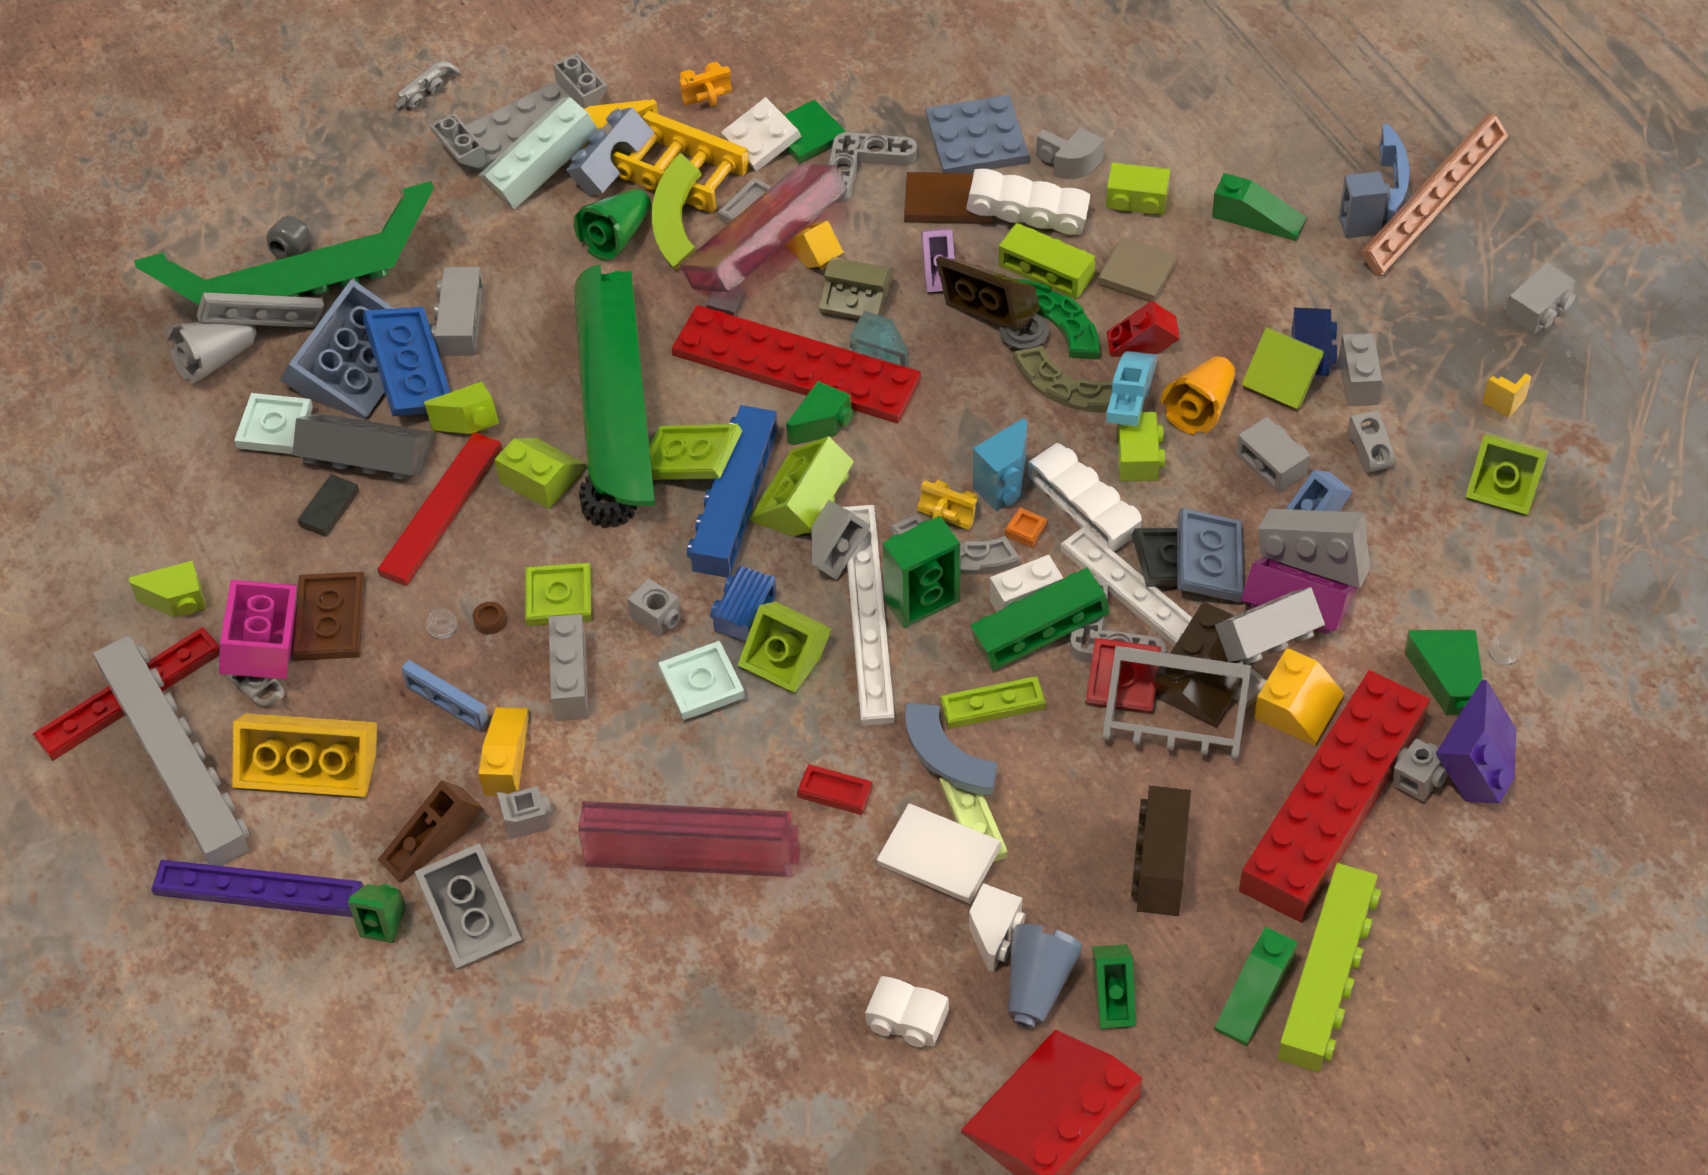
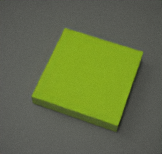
(1282, 368)
(557, 592)

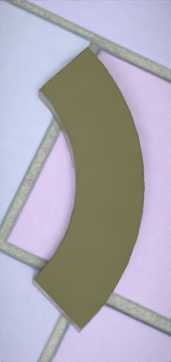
(1055, 385)

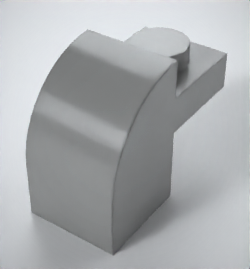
(1073, 157)

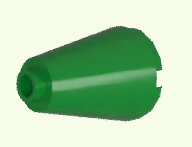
(611, 222)

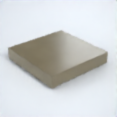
(1137, 269)

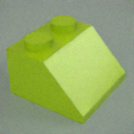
(537, 470)
(1506, 473)
(783, 645)

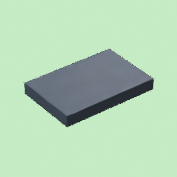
(1209, 555)

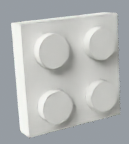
(763, 132)

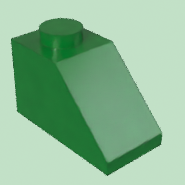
(819, 415)
(377, 911)
(1114, 985)

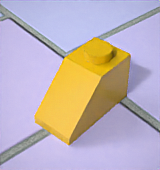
(815, 245)

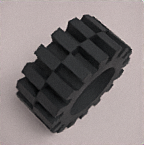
(602, 512)

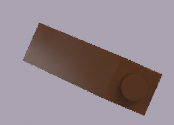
(430, 830)

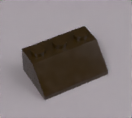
(987, 293)
(1193, 691)

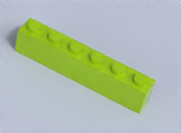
(1328, 968)

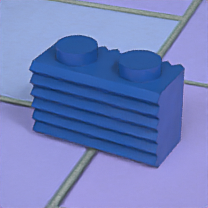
(741, 601)

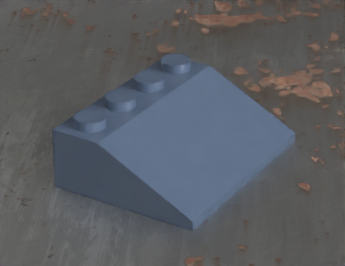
(337, 357)

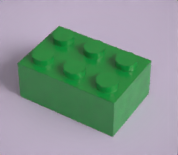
(921, 571)

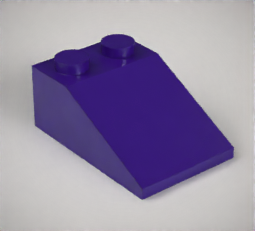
(1481, 748)

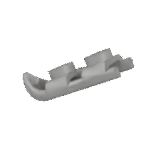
(427, 81)
(253, 685)

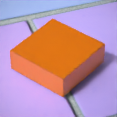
(1026, 527)

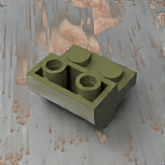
(854, 288)

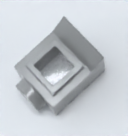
(524, 812)

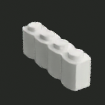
(1026, 201)
(1083, 496)

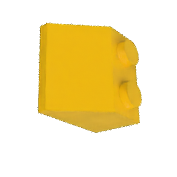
(1298, 697)

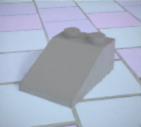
(468, 905)

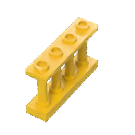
(686, 140)

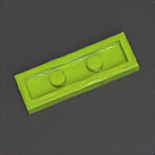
(992, 702)

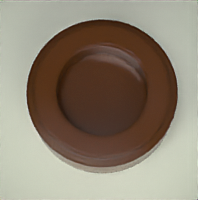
(489, 618)

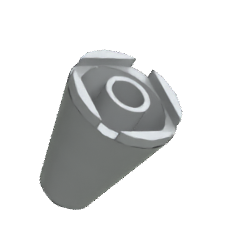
(207, 346)

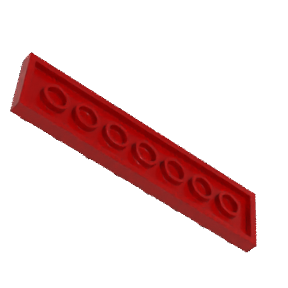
(795, 362)

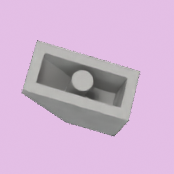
(835, 538)

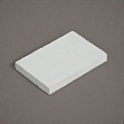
(939, 853)

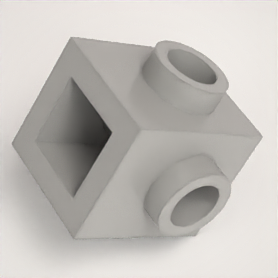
(1419, 770)

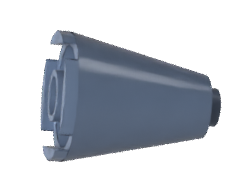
(1038, 971)

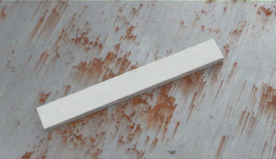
(1130, 589)
(870, 626)

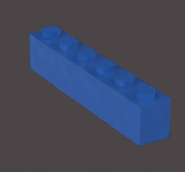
(733, 495)

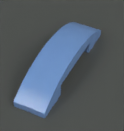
(1394, 154)

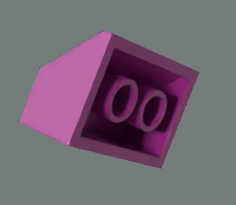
(1274, 579)

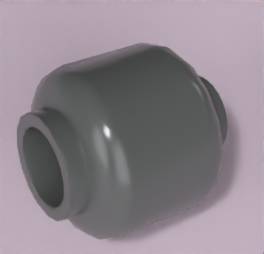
(288, 237)

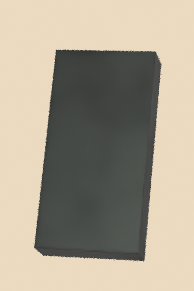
(328, 505)

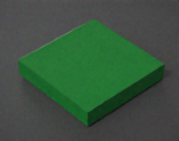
(816, 130)

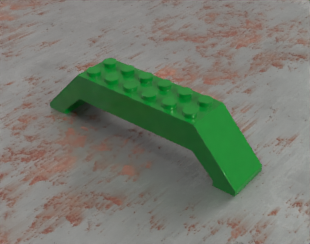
(308, 270)

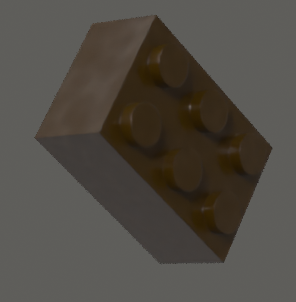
(1161, 850)

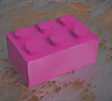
(258, 629)

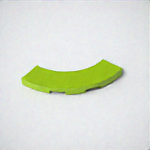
(667, 210)

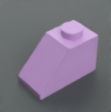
(935, 244)

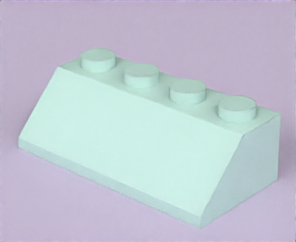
(539, 152)

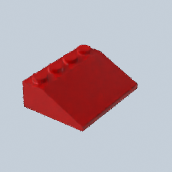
(1054, 1108)

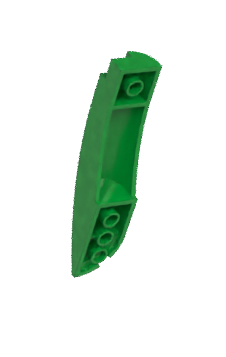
(612, 387)

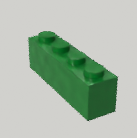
(1040, 619)

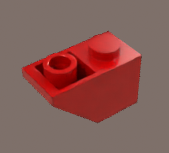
(1144, 331)

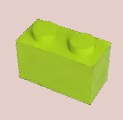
(1137, 188)
(1140, 450)

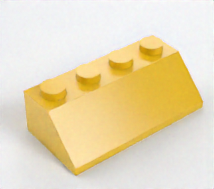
(303, 754)

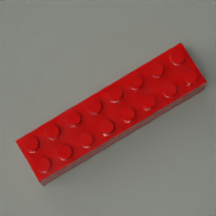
(1333, 796)

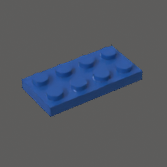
(405, 358)

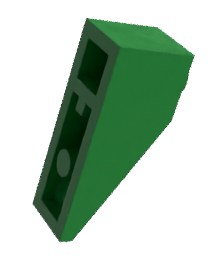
(1252, 206)
(1257, 985)

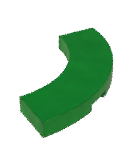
(1069, 319)

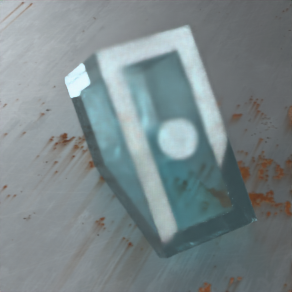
(879, 338)

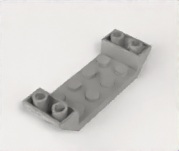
(491, 135)

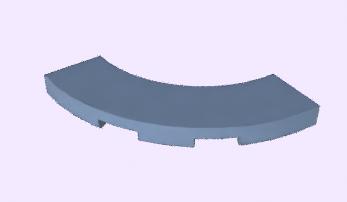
(942, 756)

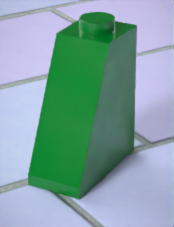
(1447, 665)

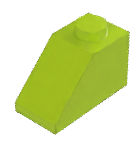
(462, 410)
(170, 589)

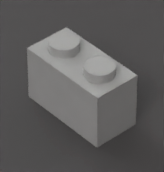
(1540, 298)
(1360, 369)
(1273, 454)

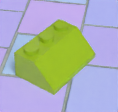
(802, 487)

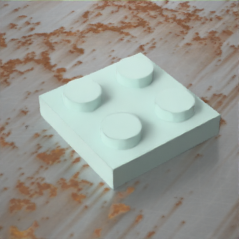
(271, 422)
(701, 680)

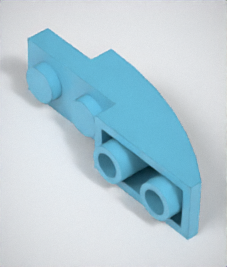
(1130, 387)

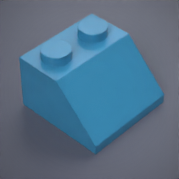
(1001, 466)

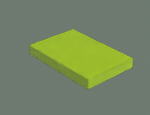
(692, 450)

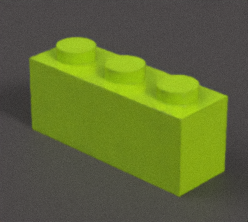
(1046, 260)

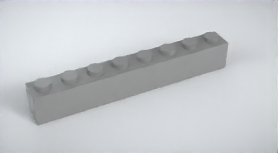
(171, 752)

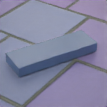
(445, 696)

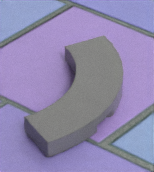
(975, 556)

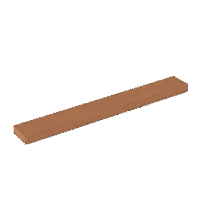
(1434, 194)

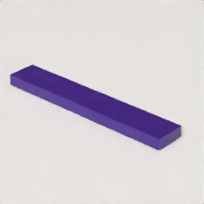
(254, 888)

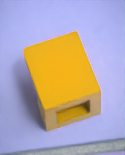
(1504, 395)

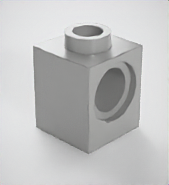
(651, 597)

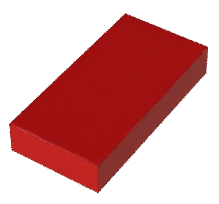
(834, 789)

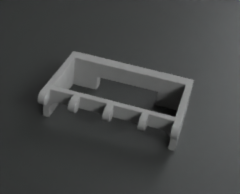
(1179, 662)

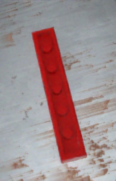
(439, 509)
(103, 708)

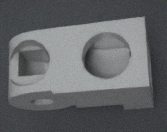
(1371, 441)

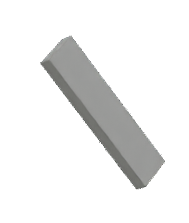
(260, 310)

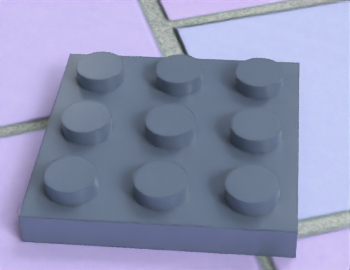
(977, 135)

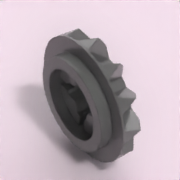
(1038, 333)

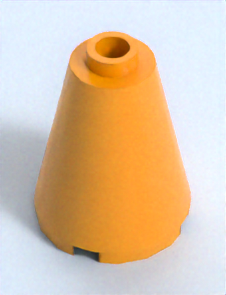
(1199, 396)

